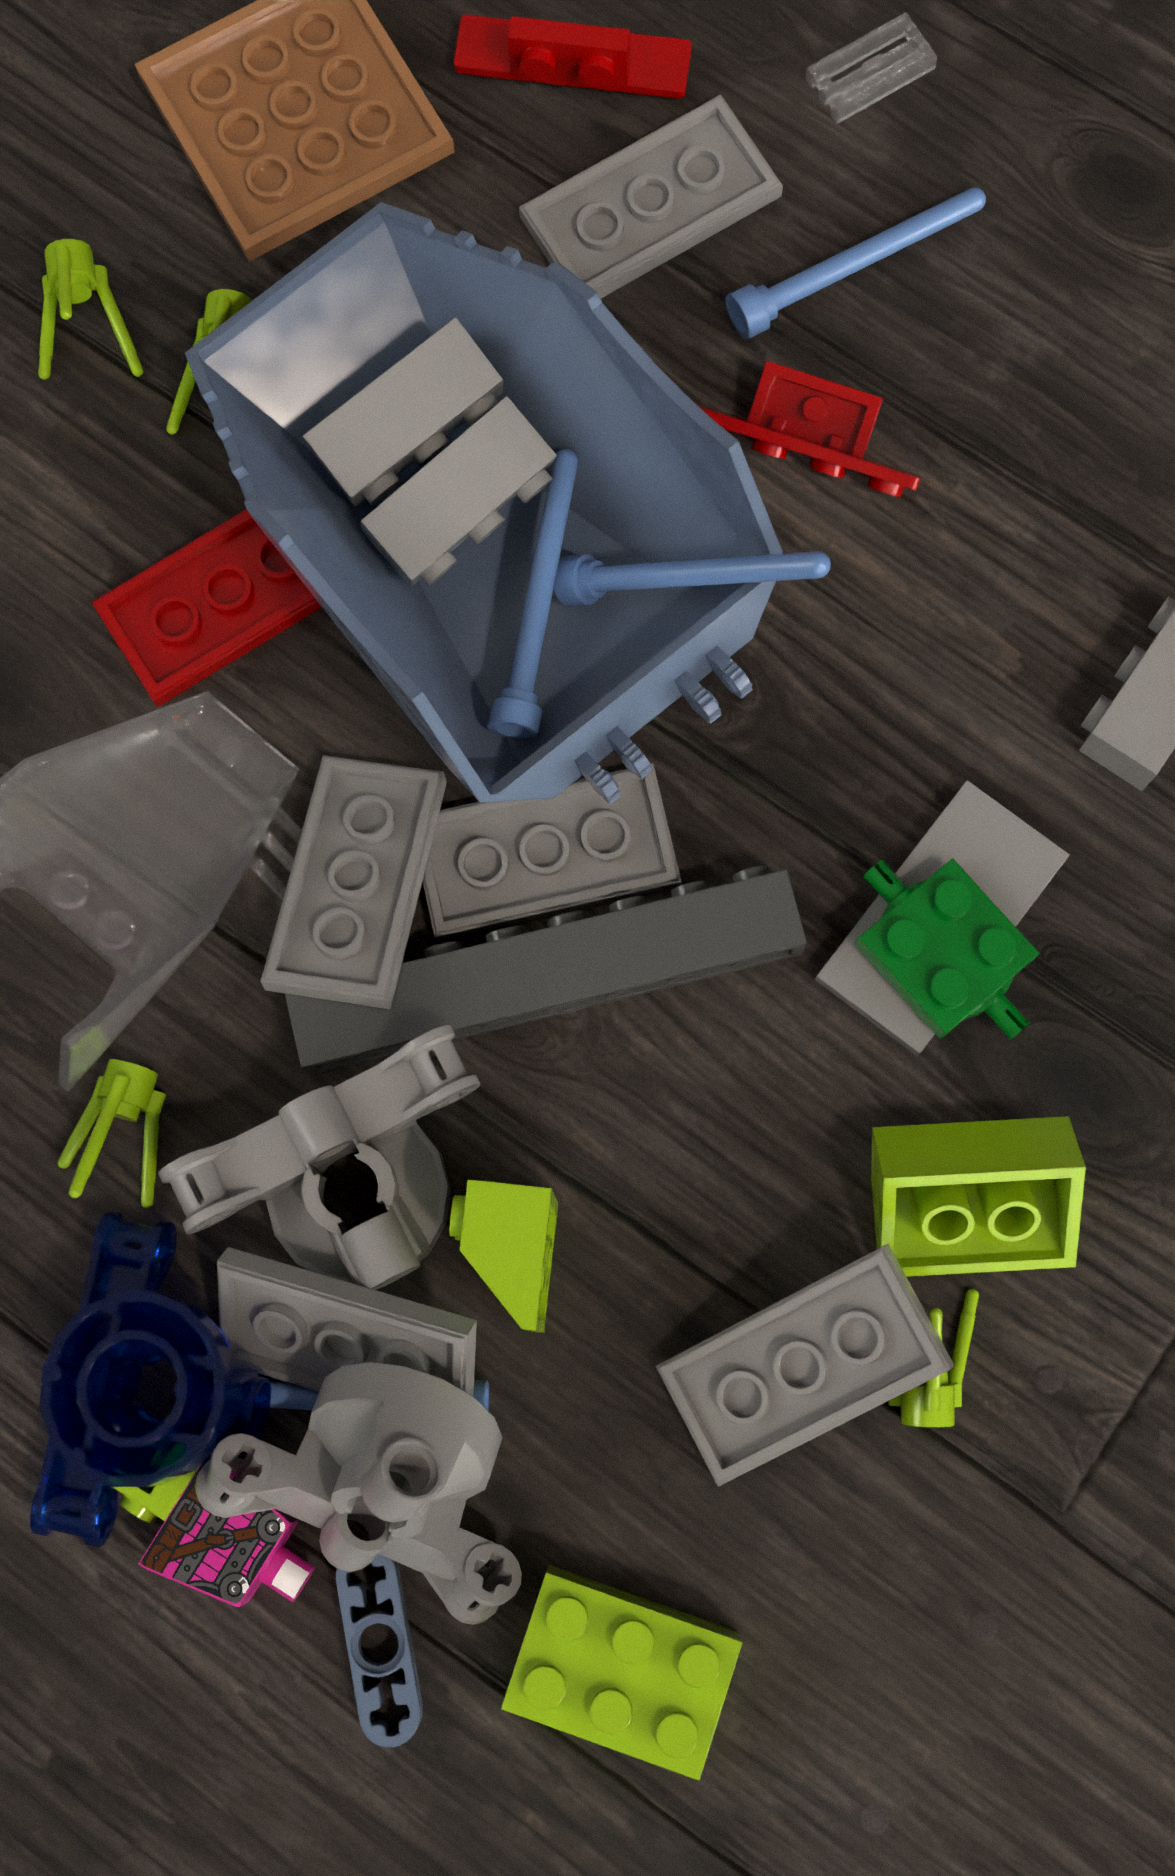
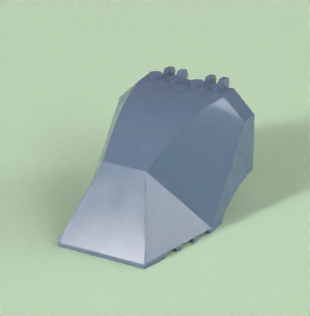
(647, 489)

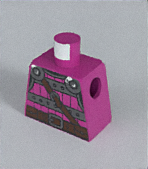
(227, 1554)

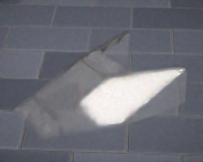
(133, 848)

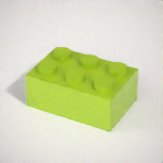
(623, 1672)

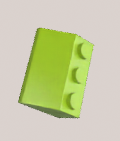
(978, 1195)
(509, 1243)

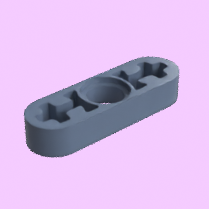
(404, 1691)

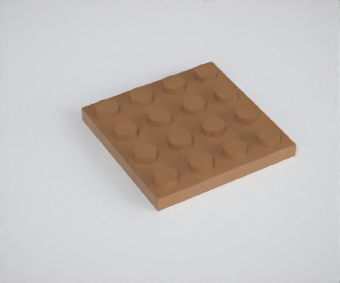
(293, 114)

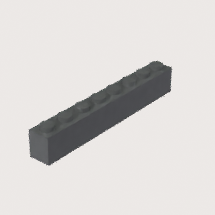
(561, 968)

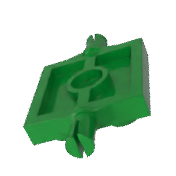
(946, 948)

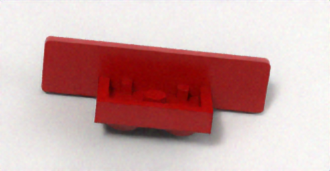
(572, 55)
(817, 420)

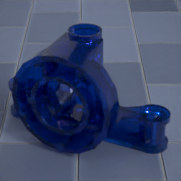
(95, 1373)

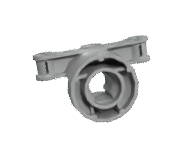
(289, 1153)
(396, 1458)

